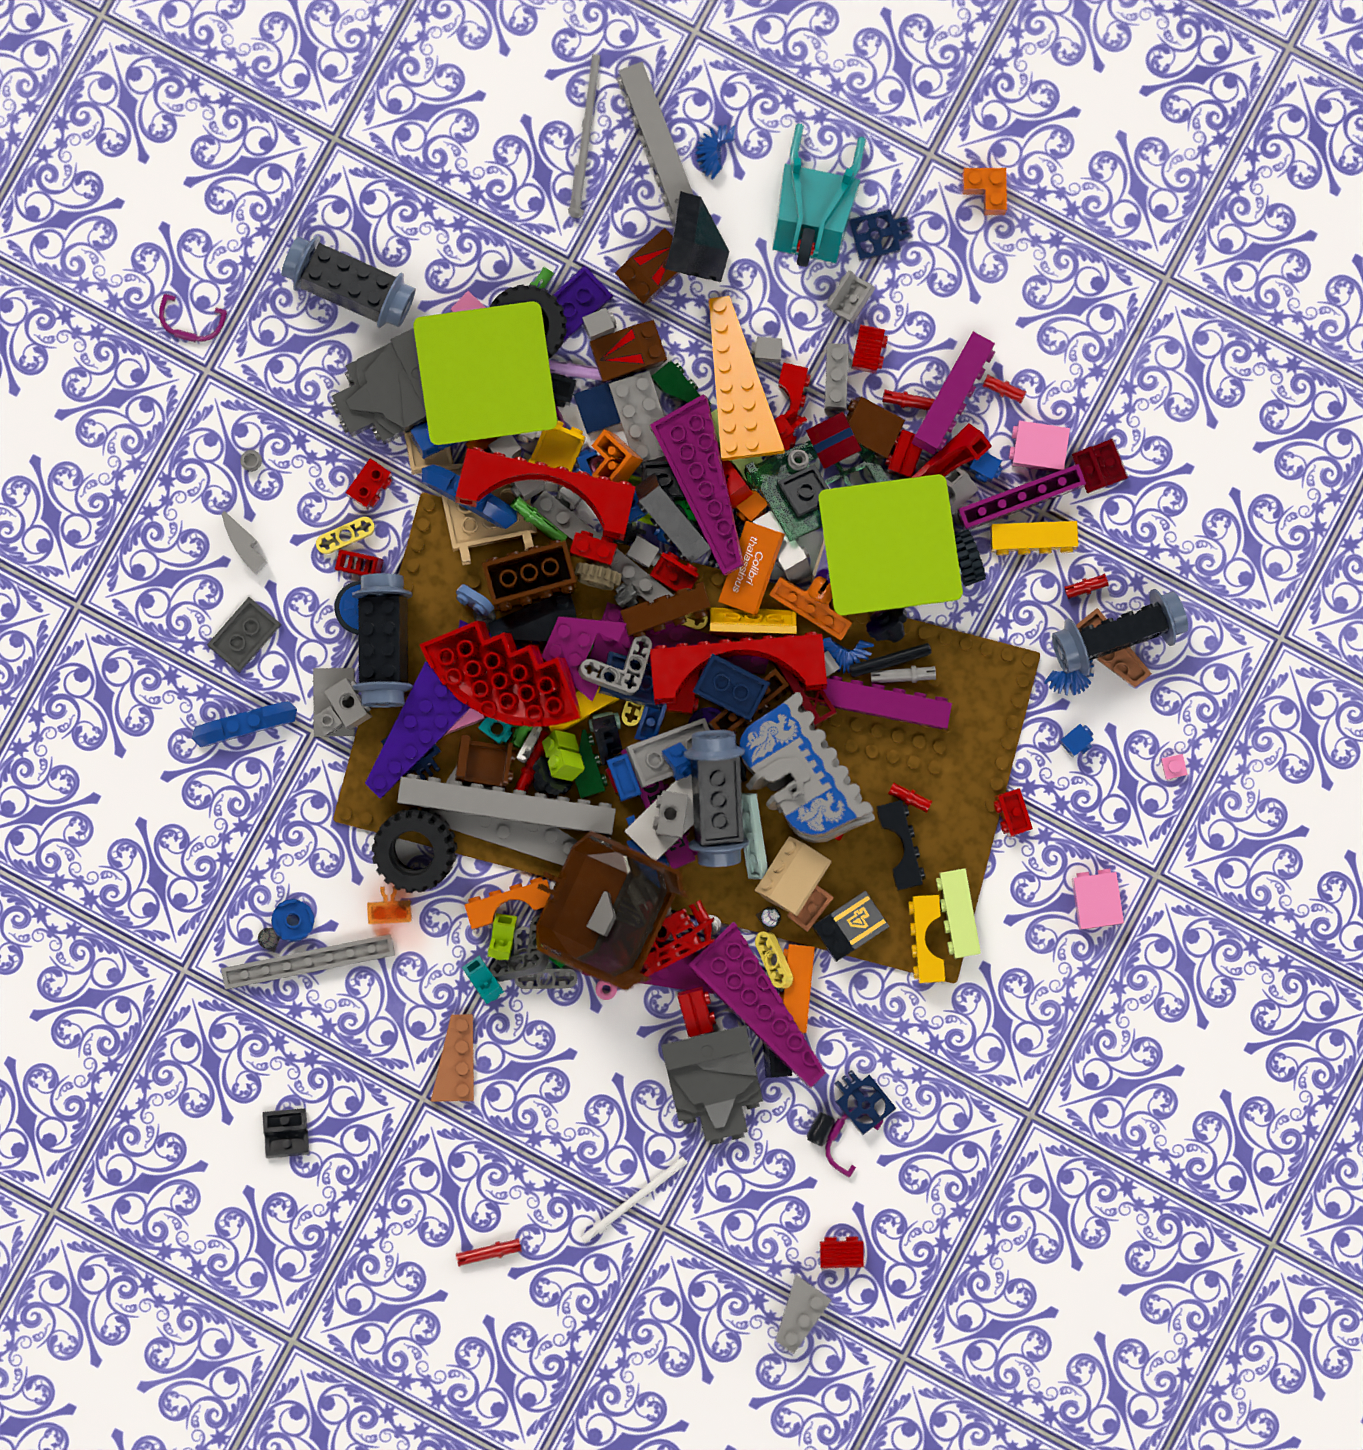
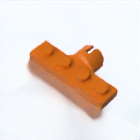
(812, 605)

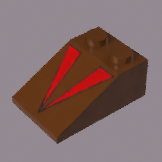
(644, 269)
(628, 351)

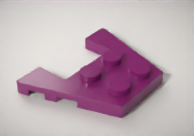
(573, 641)

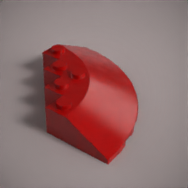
(503, 680)

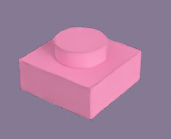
(1174, 766)

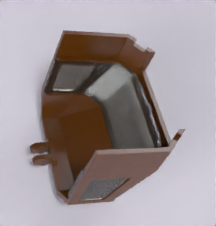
(639, 895)

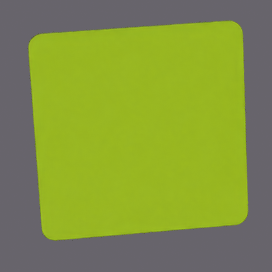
(485, 373)
(890, 545)

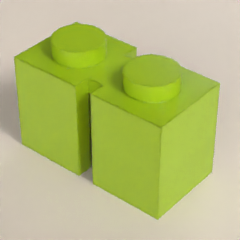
(563, 763)

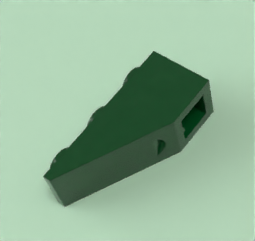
(674, 384)
(589, 781)

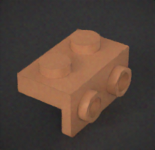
(812, 909)

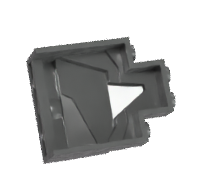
(384, 391)
(713, 1080)

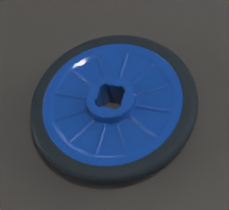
(347, 607)

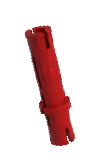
(908, 400)
(527, 772)
(488, 1252)

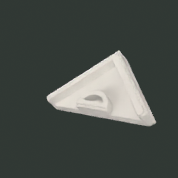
(529, 744)

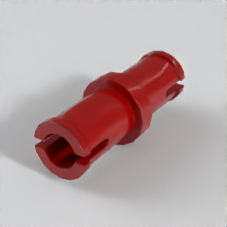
(1004, 388)
(1086, 586)
(910, 797)

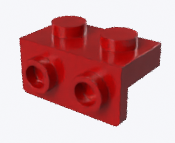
(673, 573)
(1012, 812)

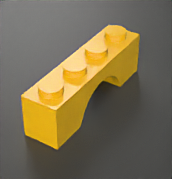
(924, 911)

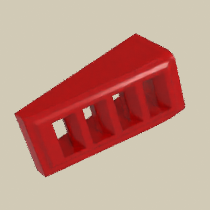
(376, 566)

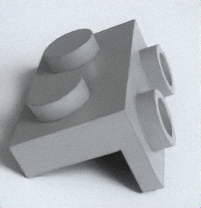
(850, 297)

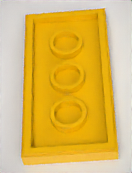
(764, 622)

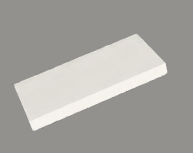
(642, 830)

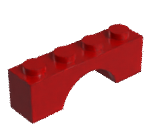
(792, 382)

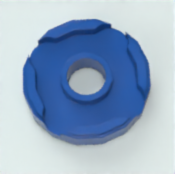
(286, 931)

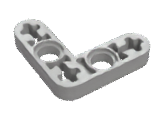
(621, 676)
(562, 972)

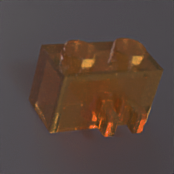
(389, 911)

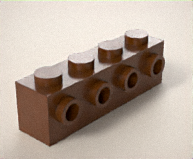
(730, 721)

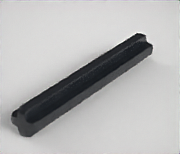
(890, 660)

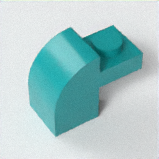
(483, 980)

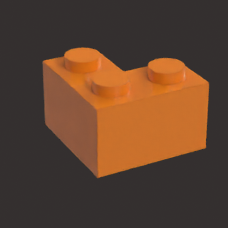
(990, 183)
(619, 458)

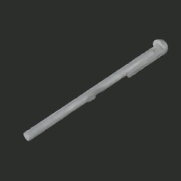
(579, 175)

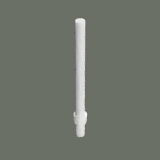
(600, 1225)

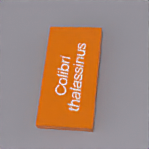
(747, 585)

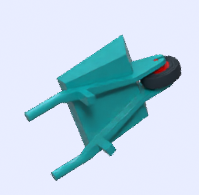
(814, 207)

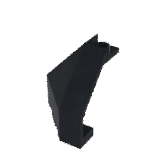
(696, 241)

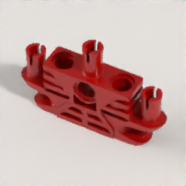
(683, 945)

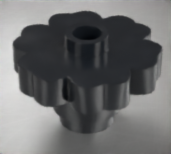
(887, 625)
(544, 782)

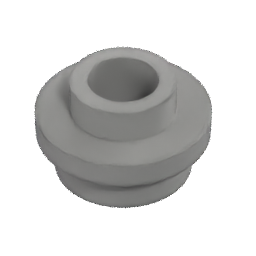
(802, 455)

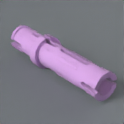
(574, 370)

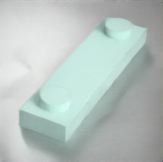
(752, 830)

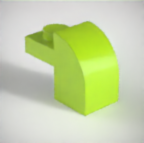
(502, 937)

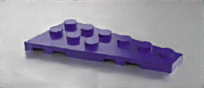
(421, 723)

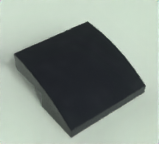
(286, 1133)

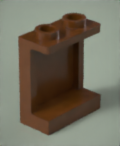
(874, 426)
(484, 763)

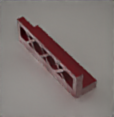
(806, 705)

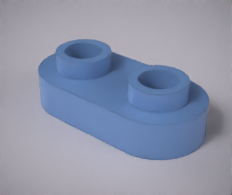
(478, 602)

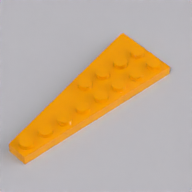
(742, 407)

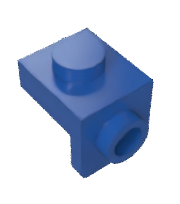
(585, 456)
(677, 761)

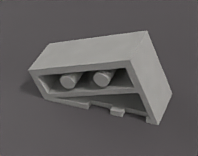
(791, 556)
(801, 1313)

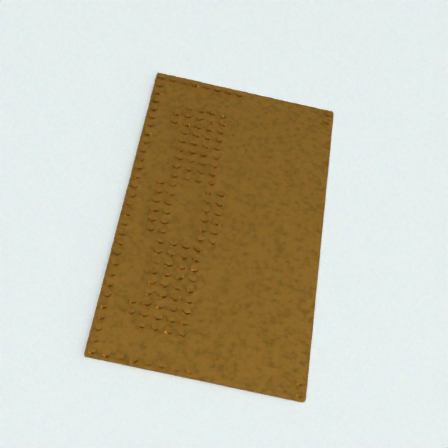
(951, 767)

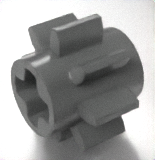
(627, 595)

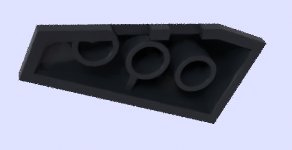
(534, 621)

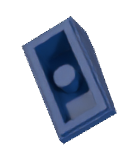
(650, 723)

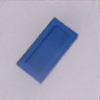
(624, 777)

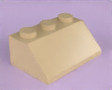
(793, 876)

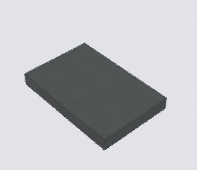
(244, 634)

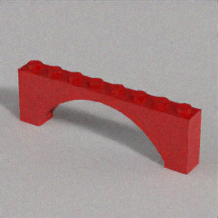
(487, 472)
(798, 654)

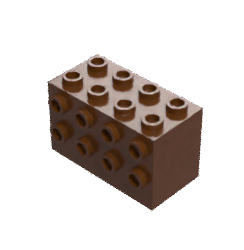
(529, 575)

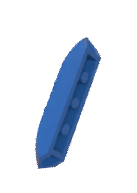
(489, 507)
(244, 724)

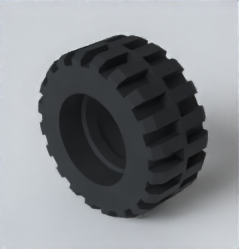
(551, 311)
(391, 866)

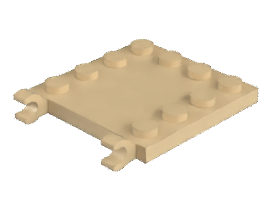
(471, 530)

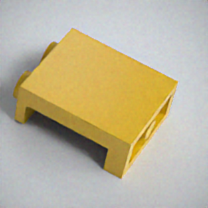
(559, 447)

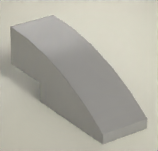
(243, 544)

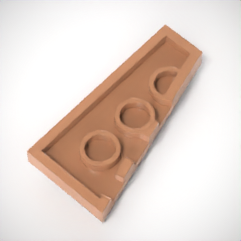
(1123, 662)
(456, 1065)

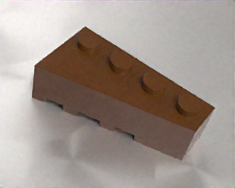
(666, 610)

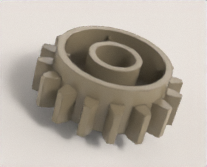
(597, 575)

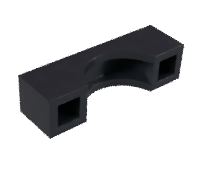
(893, 818)

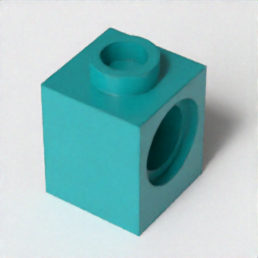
(486, 727)

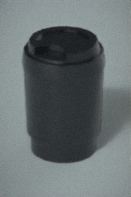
(820, 1129)

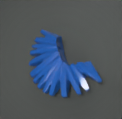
(712, 149)
(845, 656)
(1073, 680)

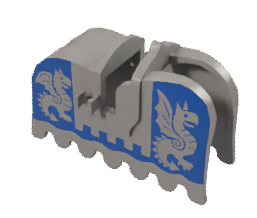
(788, 752)

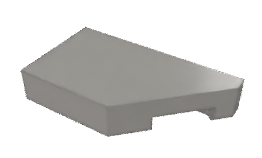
(603, 916)

